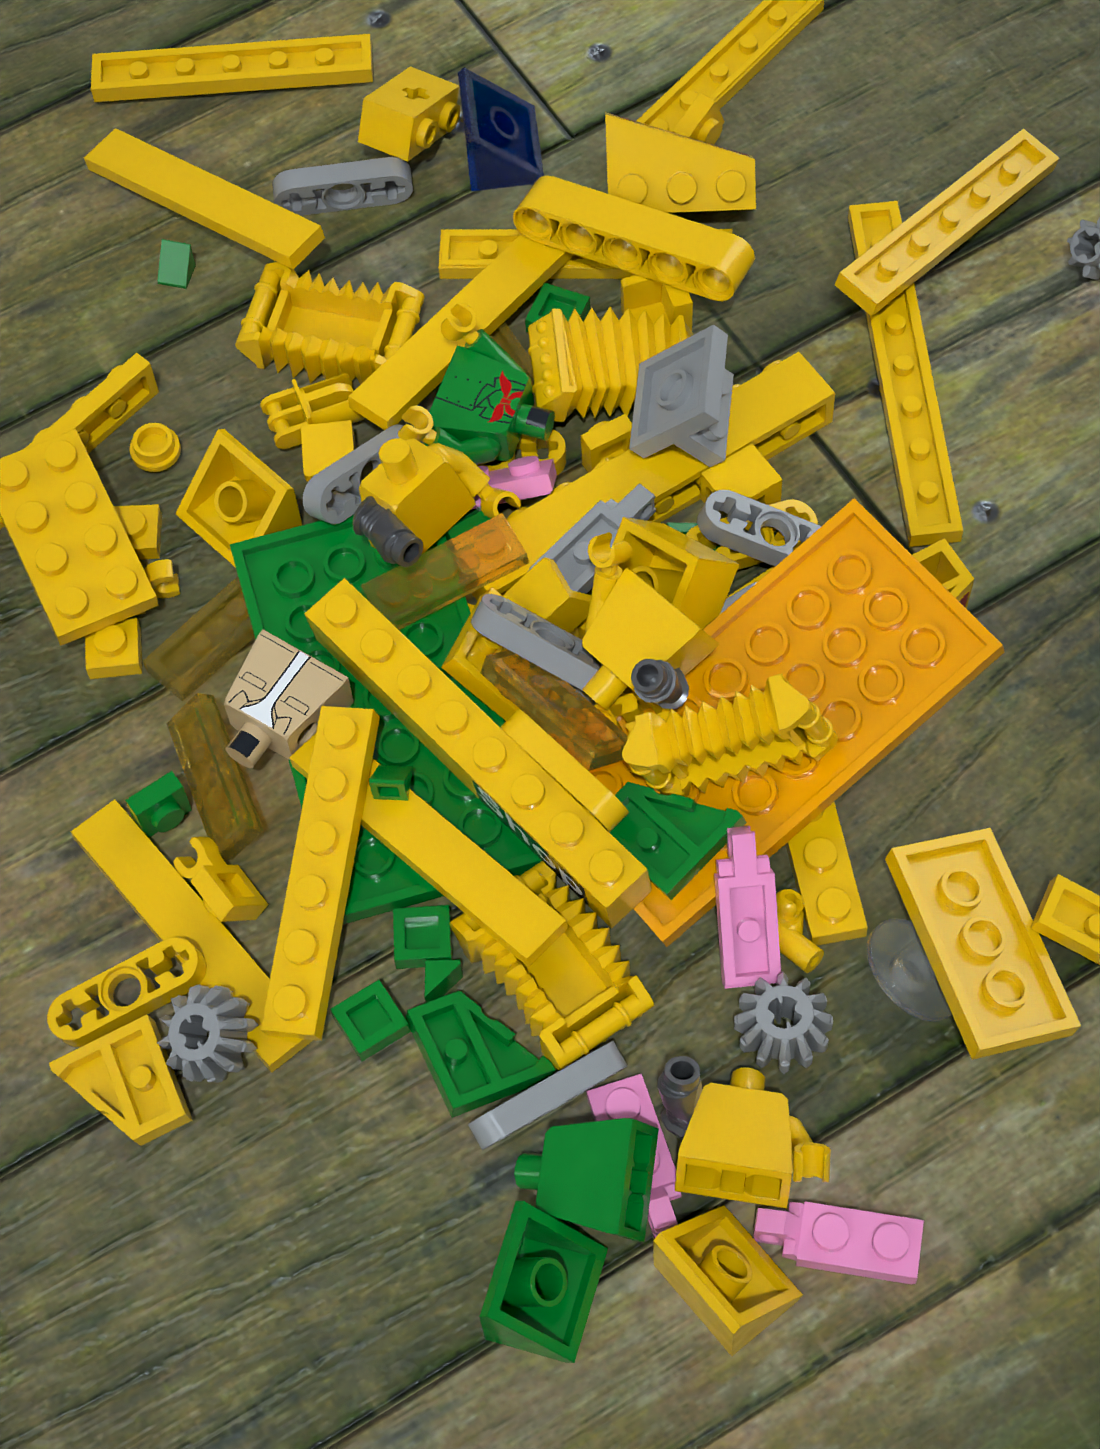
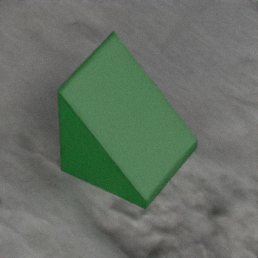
(175, 264)
(391, 782)
(441, 977)

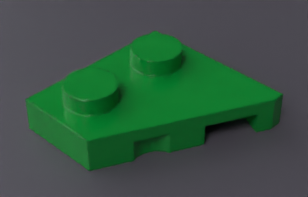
(671, 834)
(471, 1054)

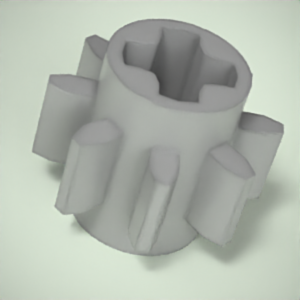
(1086, 248)

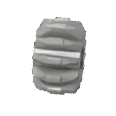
(201, 1012)
(791, 1042)

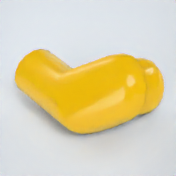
(790, 928)

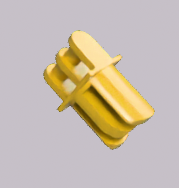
(307, 405)

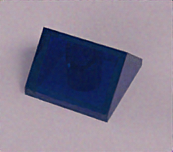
(498, 135)

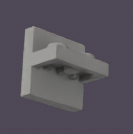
(685, 399)

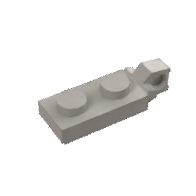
(572, 548)

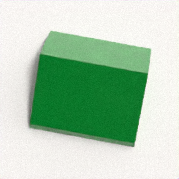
(542, 1286)

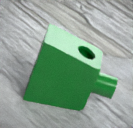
(594, 1175)

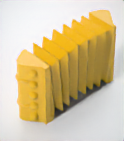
(325, 326)
(594, 359)
(728, 739)
(575, 989)

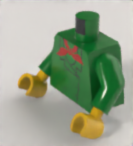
(481, 400)

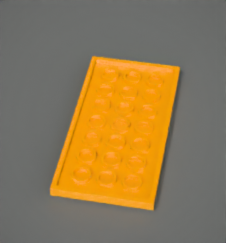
(856, 635)

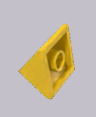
(236, 497)
(724, 1276)

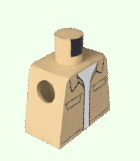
(279, 699)

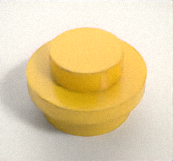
(154, 447)

